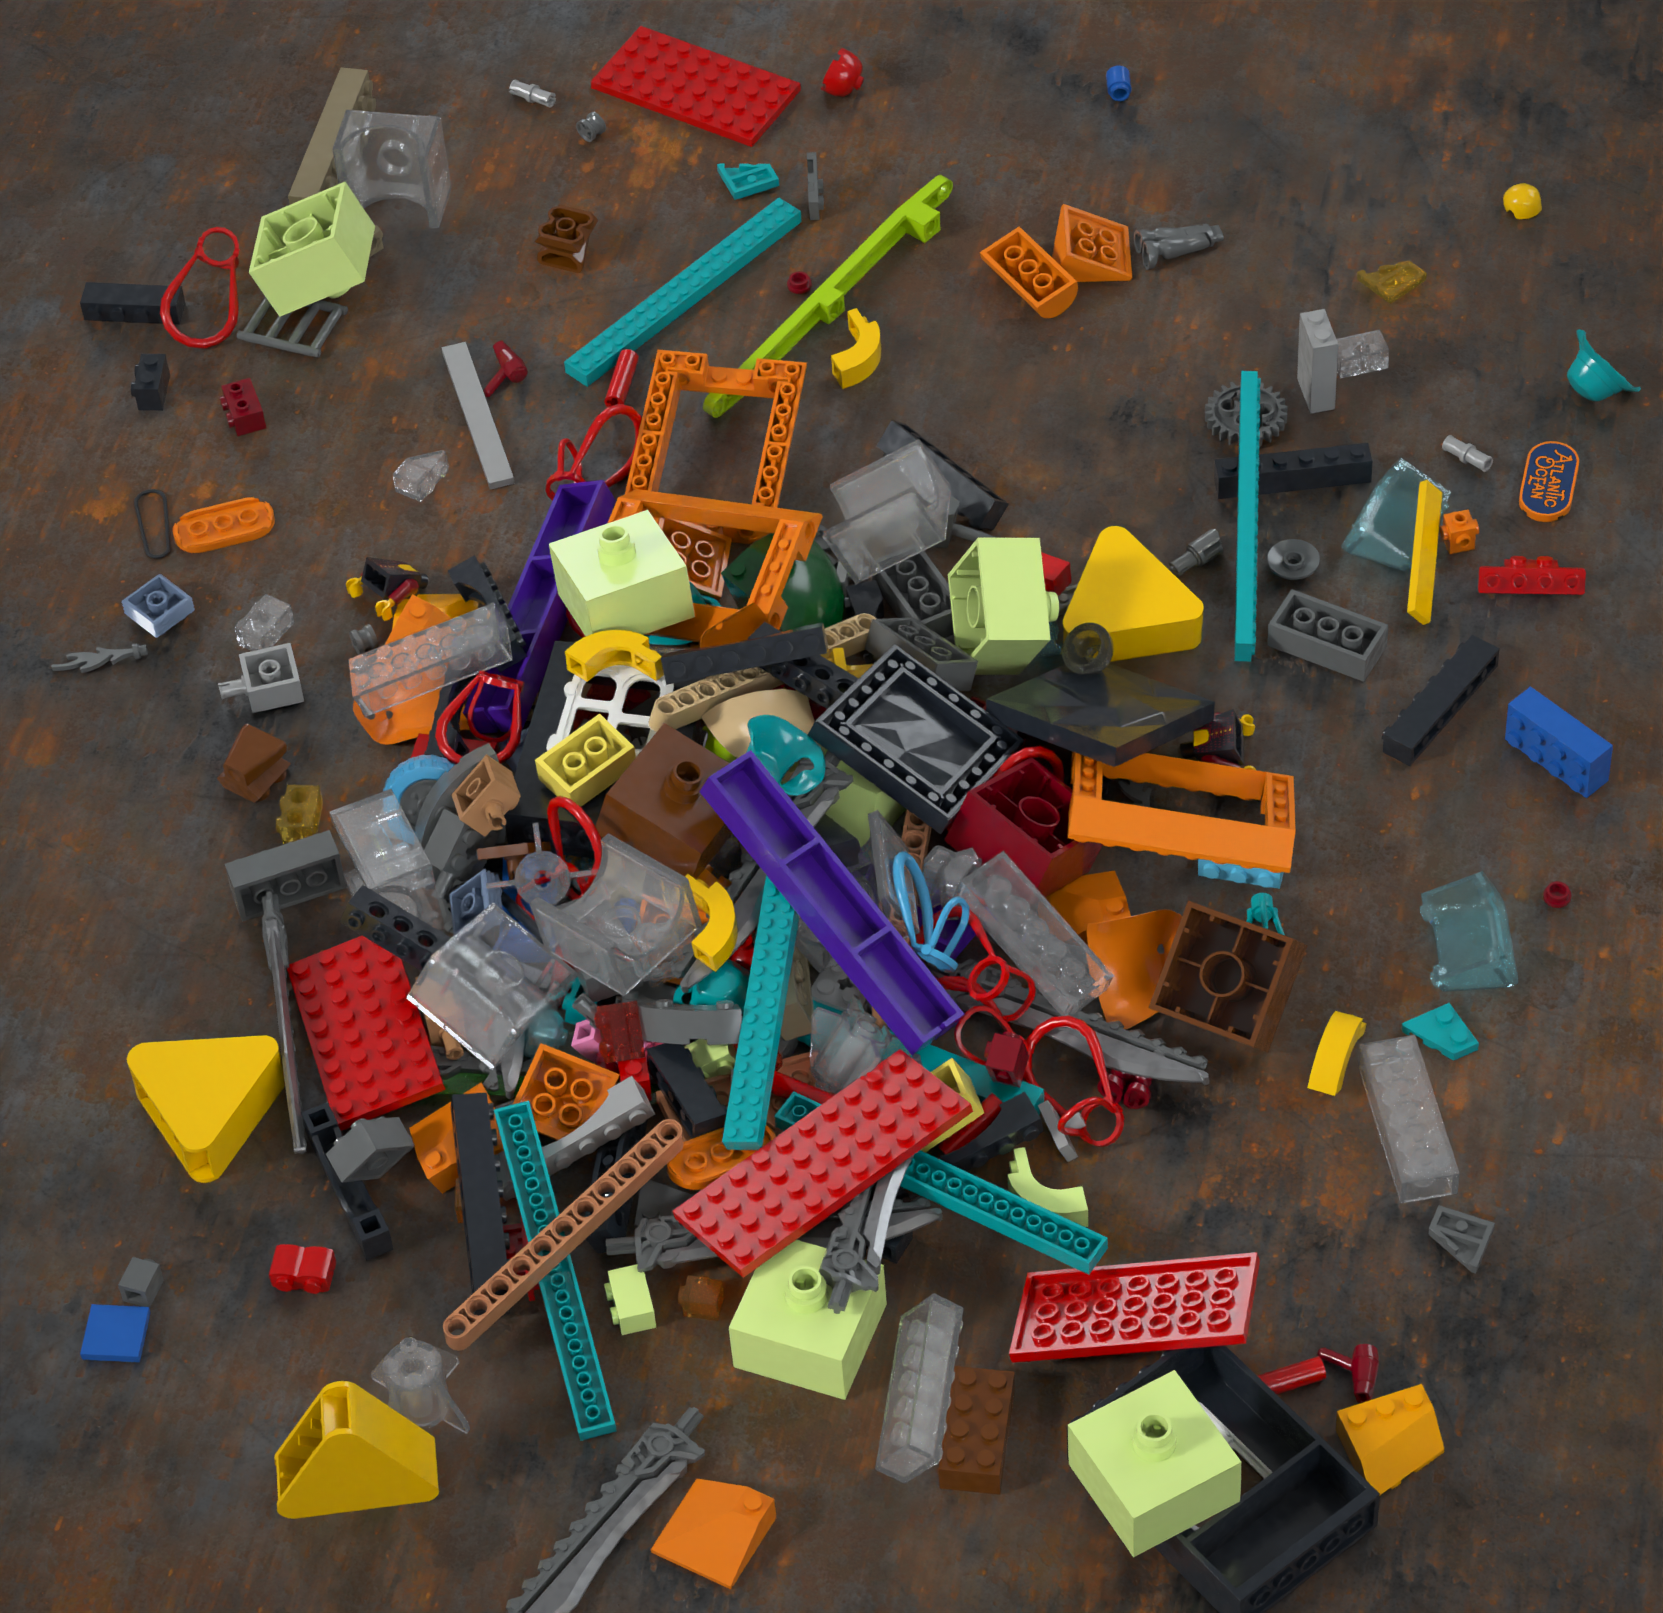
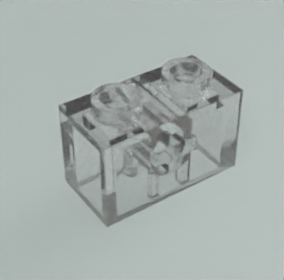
(1362, 354)
(264, 623)

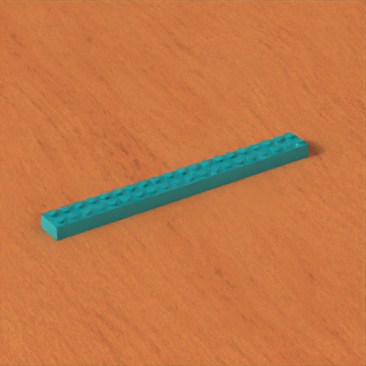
(683, 291)
(1247, 516)
(761, 1022)
(984, 1202)
(560, 1285)

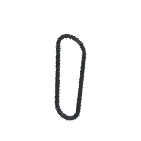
(141, 524)

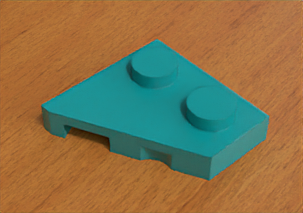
(748, 179)
(1443, 1031)

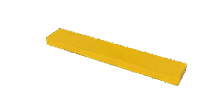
(1424, 552)

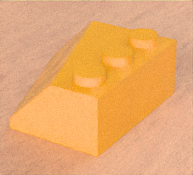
(1390, 1436)

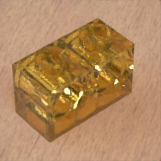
(300, 812)

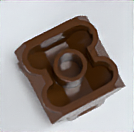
(565, 238)
(254, 764)

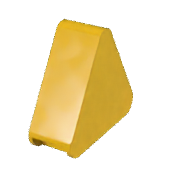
(1134, 600)
(207, 1095)
(353, 1457)

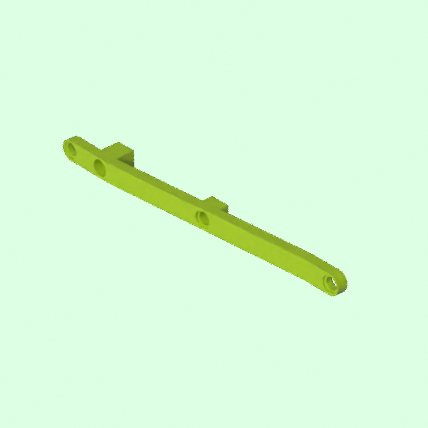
(913, 217)

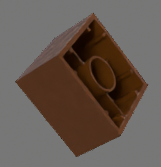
(660, 804)
(1228, 976)

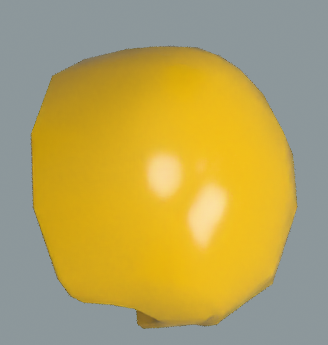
(1522, 201)

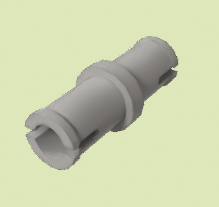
(532, 93)
(1467, 453)

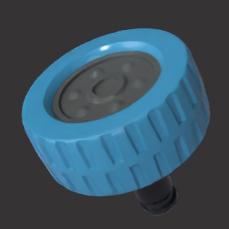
(413, 782)

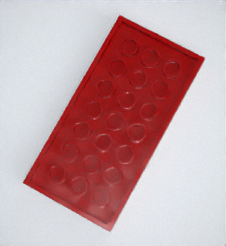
(696, 86)
(364, 1030)
(1135, 1308)

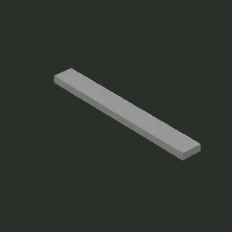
(478, 415)

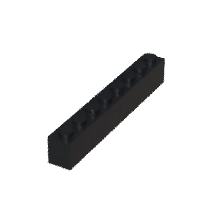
(479, 1188)

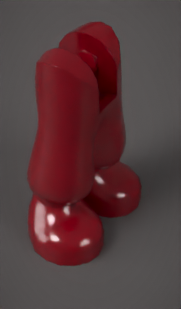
(1137, 1093)

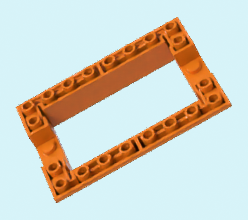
(691, 372)
(791, 541)
(1184, 833)

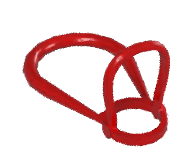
(229, 264)
(591, 831)
(977, 927)
(1089, 1103)

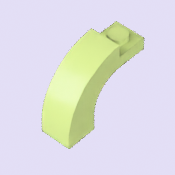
(1066, 1202)

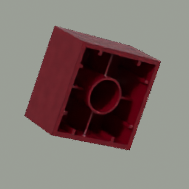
(1028, 820)

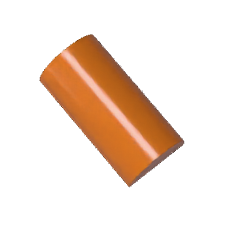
(1031, 273)

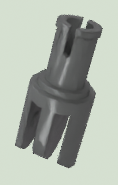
(1198, 552)

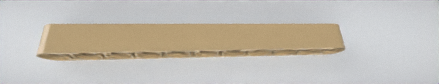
(694, 700)

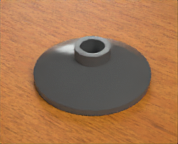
(1293, 559)

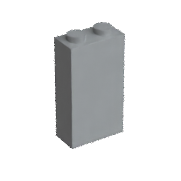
(1317, 361)

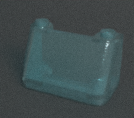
(1388, 519)
(1470, 935)

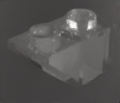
(420, 474)

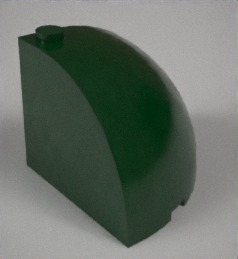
(811, 590)

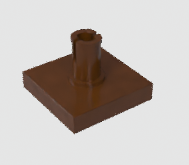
(512, 853)

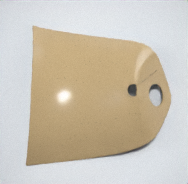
(730, 718)

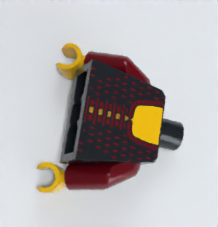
(389, 580)
(1220, 740)

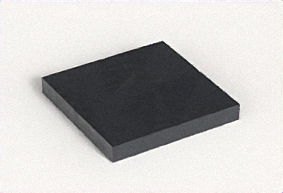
(1102, 714)
(915, 737)

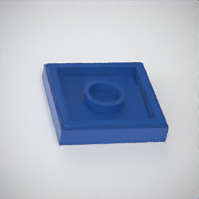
(115, 1333)

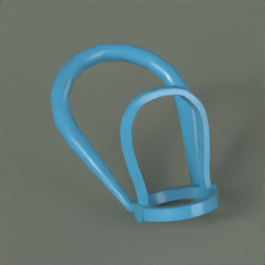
(927, 951)

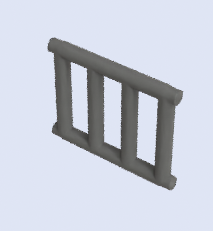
(293, 343)

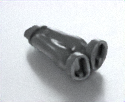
(1174, 242)

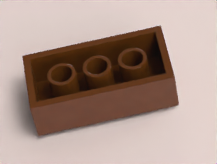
(977, 1430)

